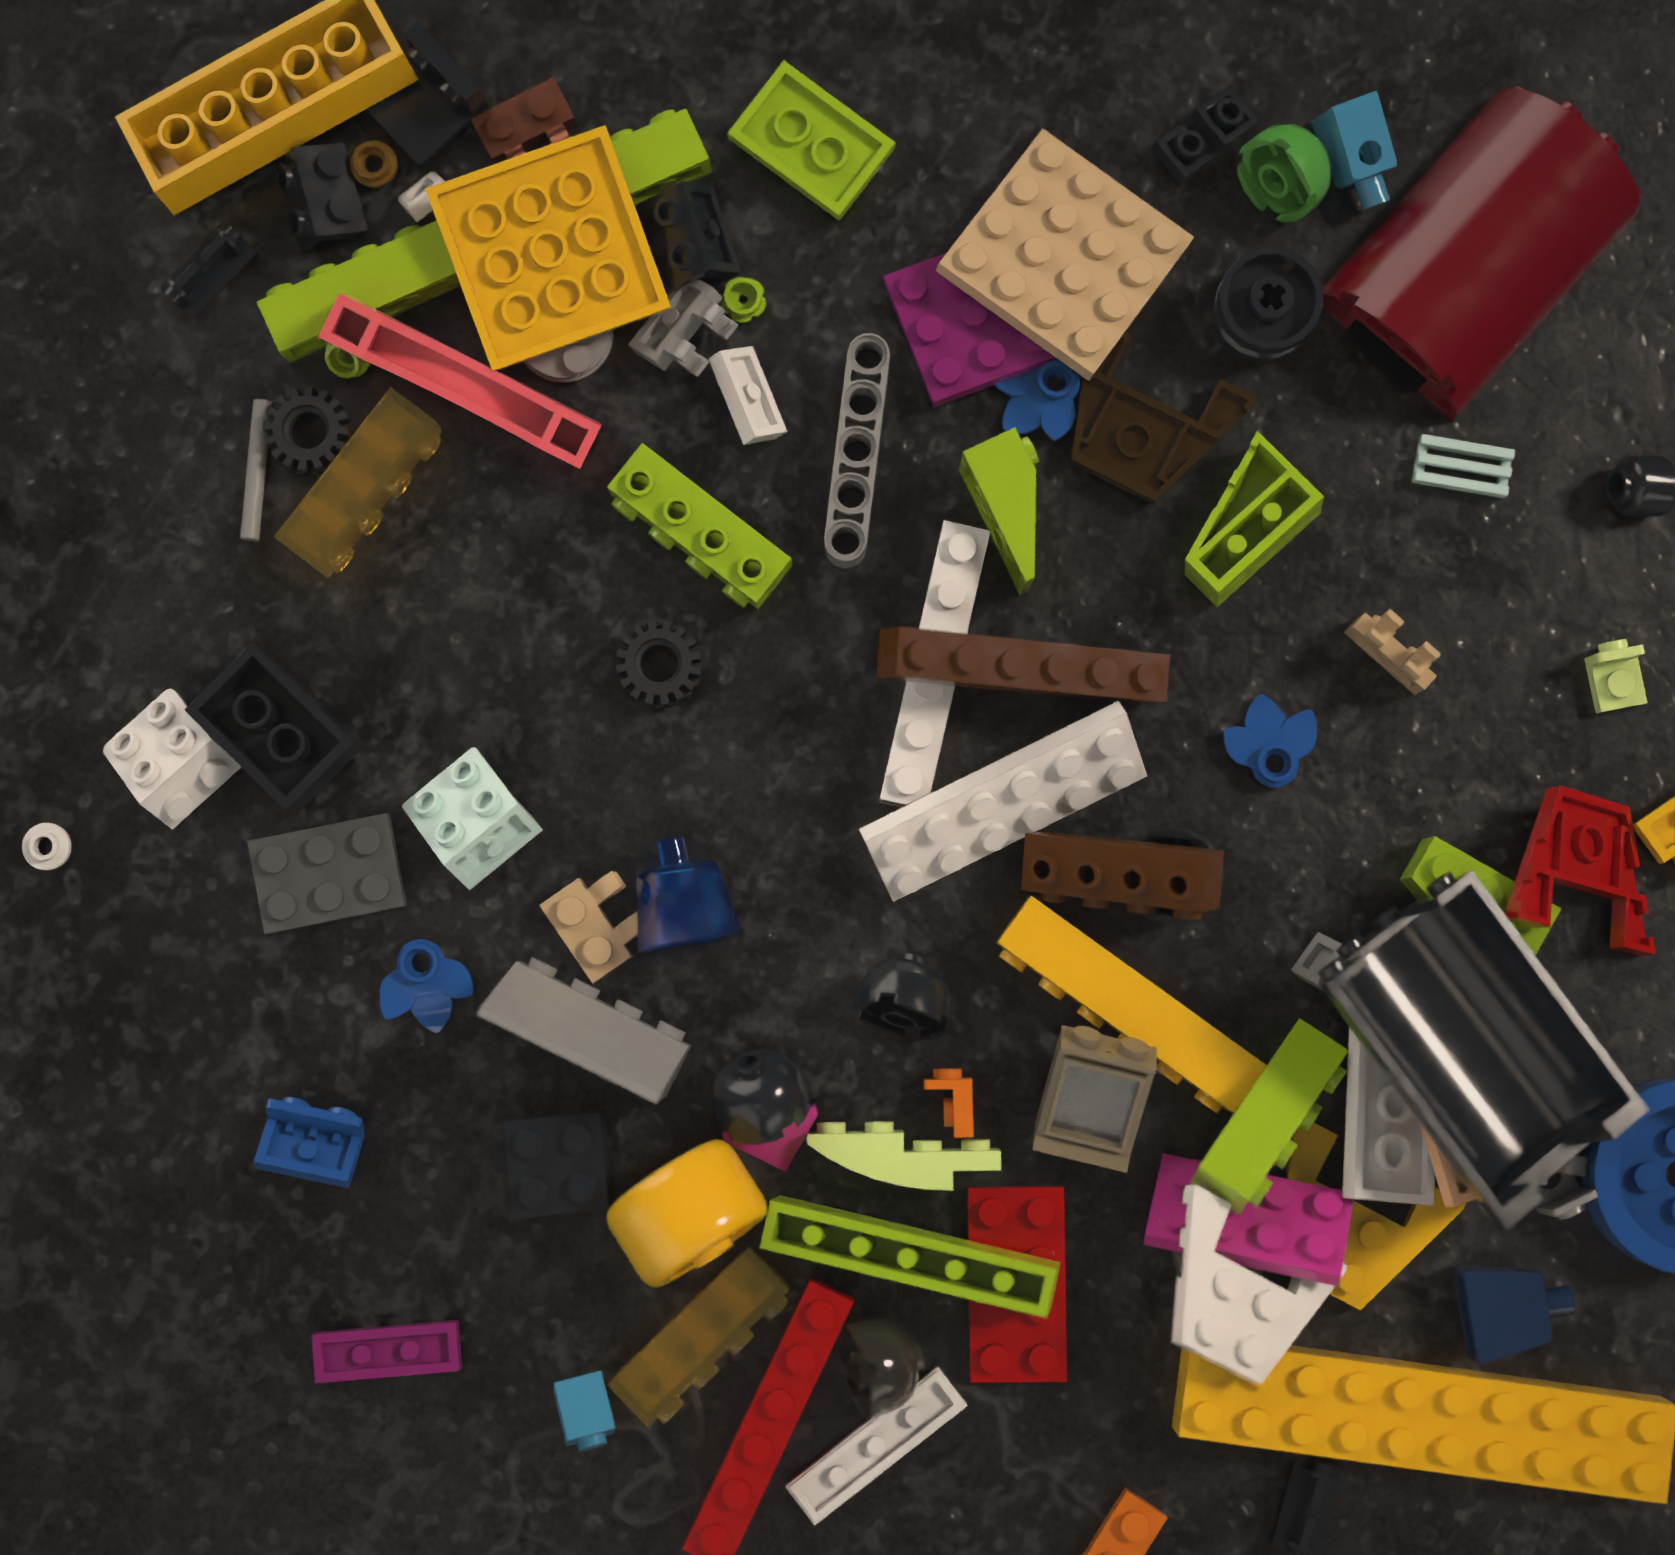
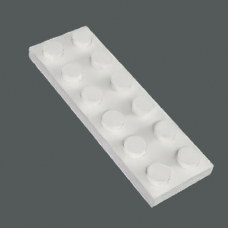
(1004, 801)

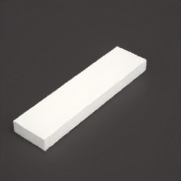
(874, 1447)

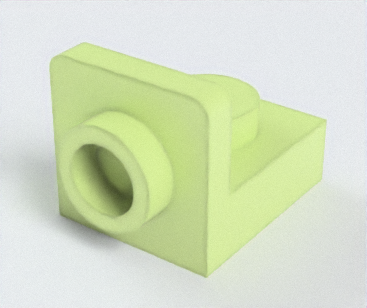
(1616, 676)

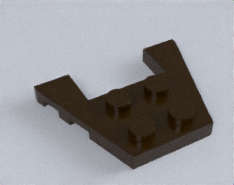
(1142, 441)

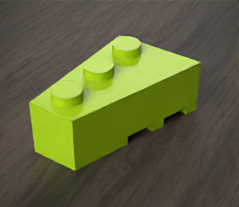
(1252, 522)
(1437, 857)

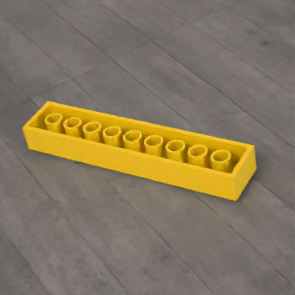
(1436, 1421)

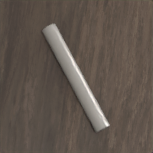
(255, 473)

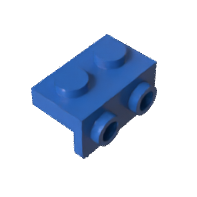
(310, 1142)

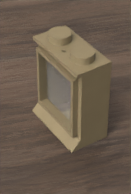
(1094, 1097)

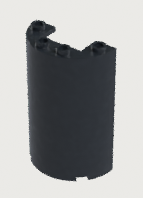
(1479, 1043)

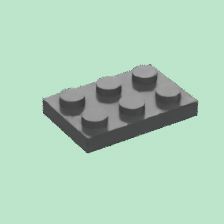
(327, 873)

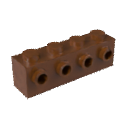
(1122, 871)

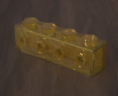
(360, 483)
(699, 1335)

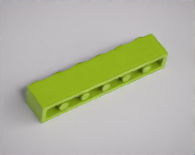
(911, 1255)

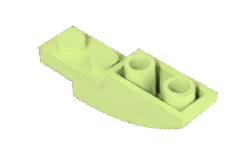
(882, 1155)

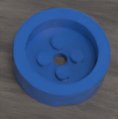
(1631, 1183)

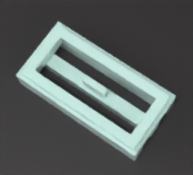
(1502, 472)

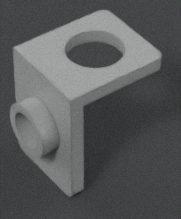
(1565, 1198)

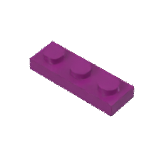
(386, 1351)

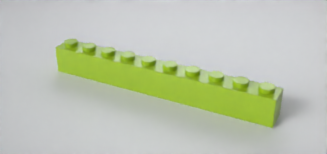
(418, 262)

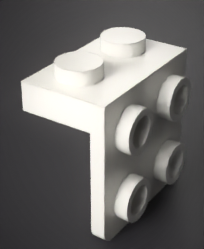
(169, 759)

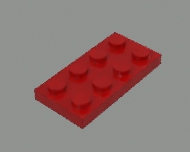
(1008, 1342)

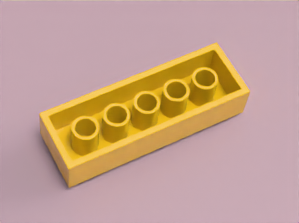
(265, 99)

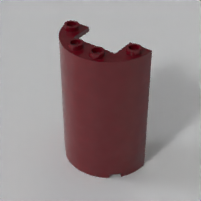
(1487, 243)

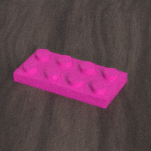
(1292, 1231)

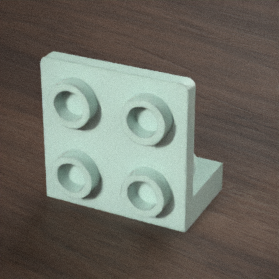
(470, 818)

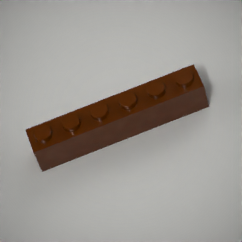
(1022, 665)

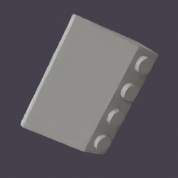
(586, 1029)

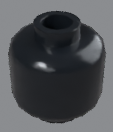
(1642, 486)

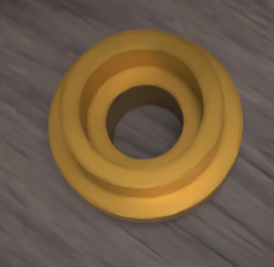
(370, 151)

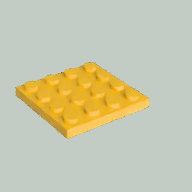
(548, 248)

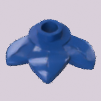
(1037, 405)
(1271, 734)
(426, 992)

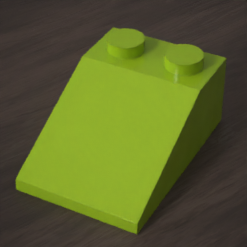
(1004, 490)

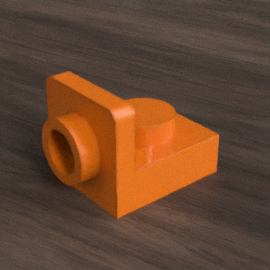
(959, 1109)

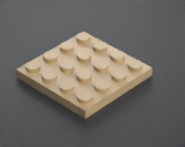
(1064, 254)

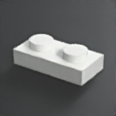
(747, 395)

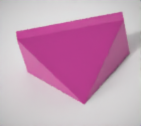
(782, 1151)

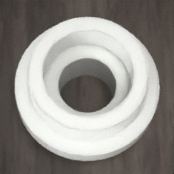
(60, 846)

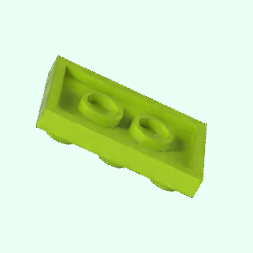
(811, 140)

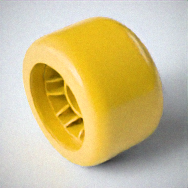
(686, 1213)

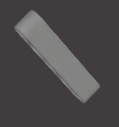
(852, 428)

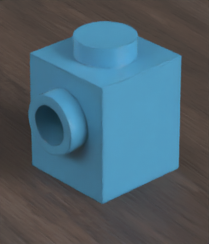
(584, 1410)

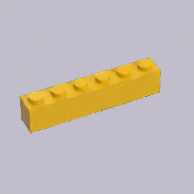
(1129, 1004)

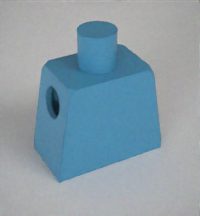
(1357, 130)

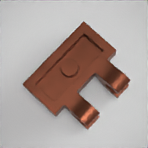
(525, 121)

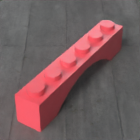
(459, 379)

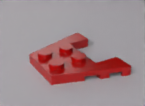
(1589, 848)

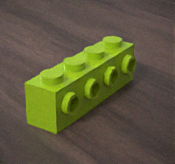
(699, 526)
(1270, 1116)

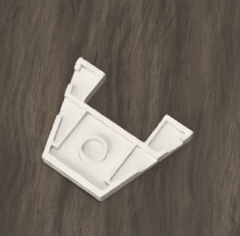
(1227, 1309)

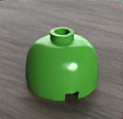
(1286, 171)

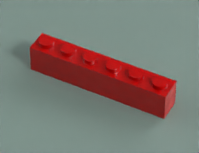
(769, 1419)

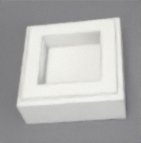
(416, 200)

